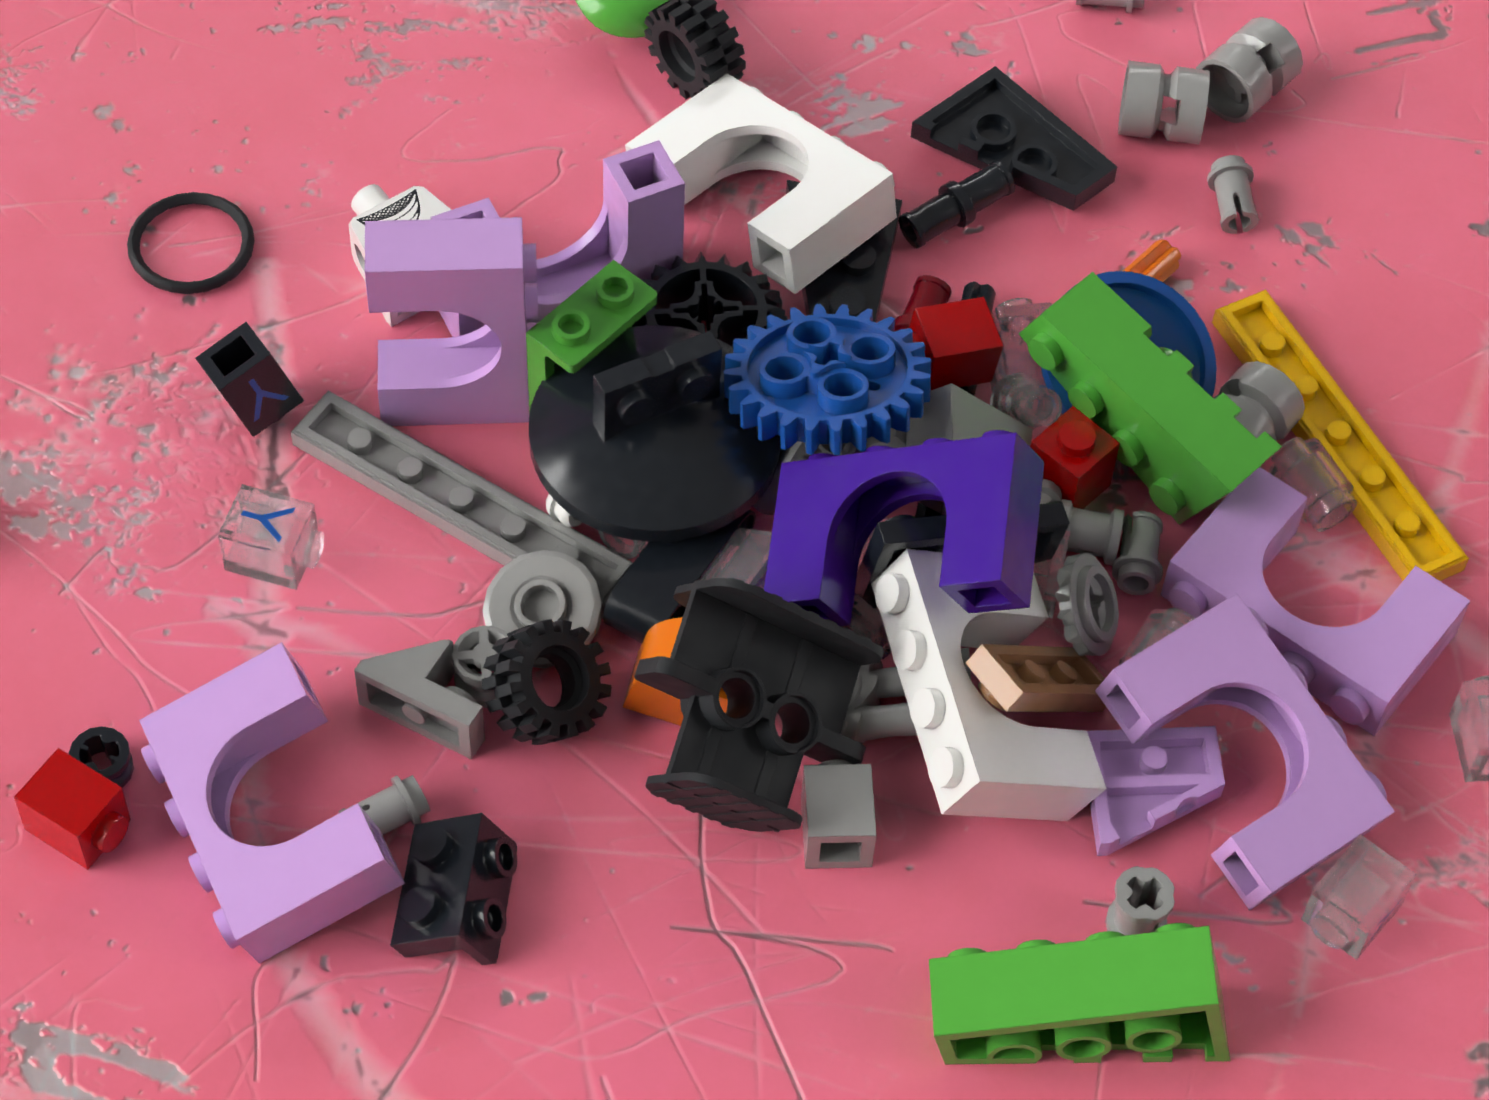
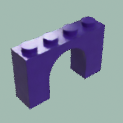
(835, 502)

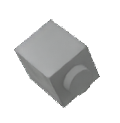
(838, 815)

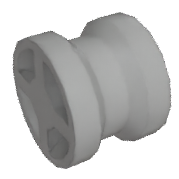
(469, 659)

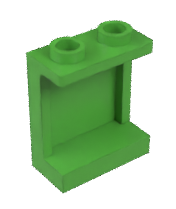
(586, 323)

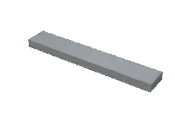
(444, 490)

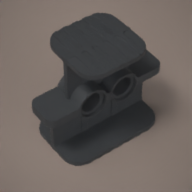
(768, 662)

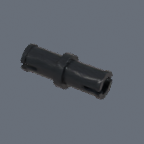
(956, 204)

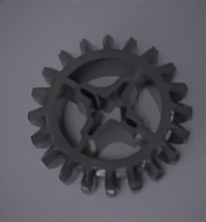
(712, 292)

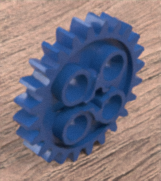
(827, 379)

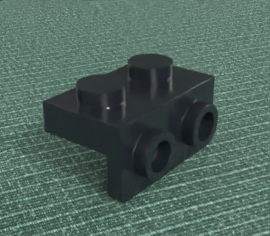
(455, 889)

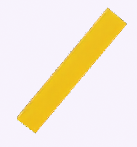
(1386, 499)

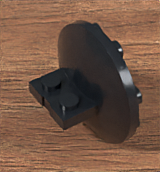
(648, 439)

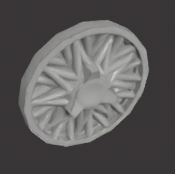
(544, 588)

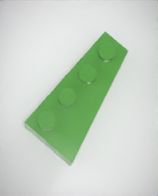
(1146, 399)
(1081, 999)

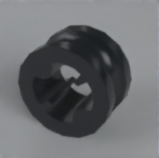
(116, 750)

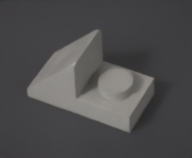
(412, 692)

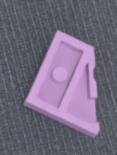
(1152, 781)

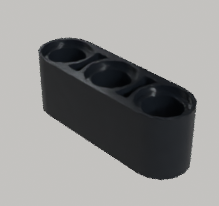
(648, 586)

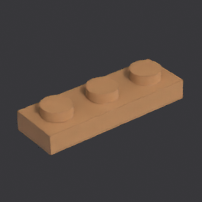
(1036, 678)

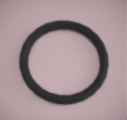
(220, 279)

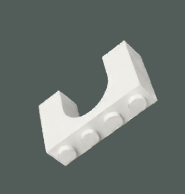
(814, 225)
(971, 750)

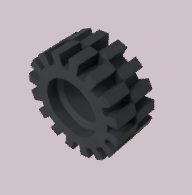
(693, 44)
(516, 691)

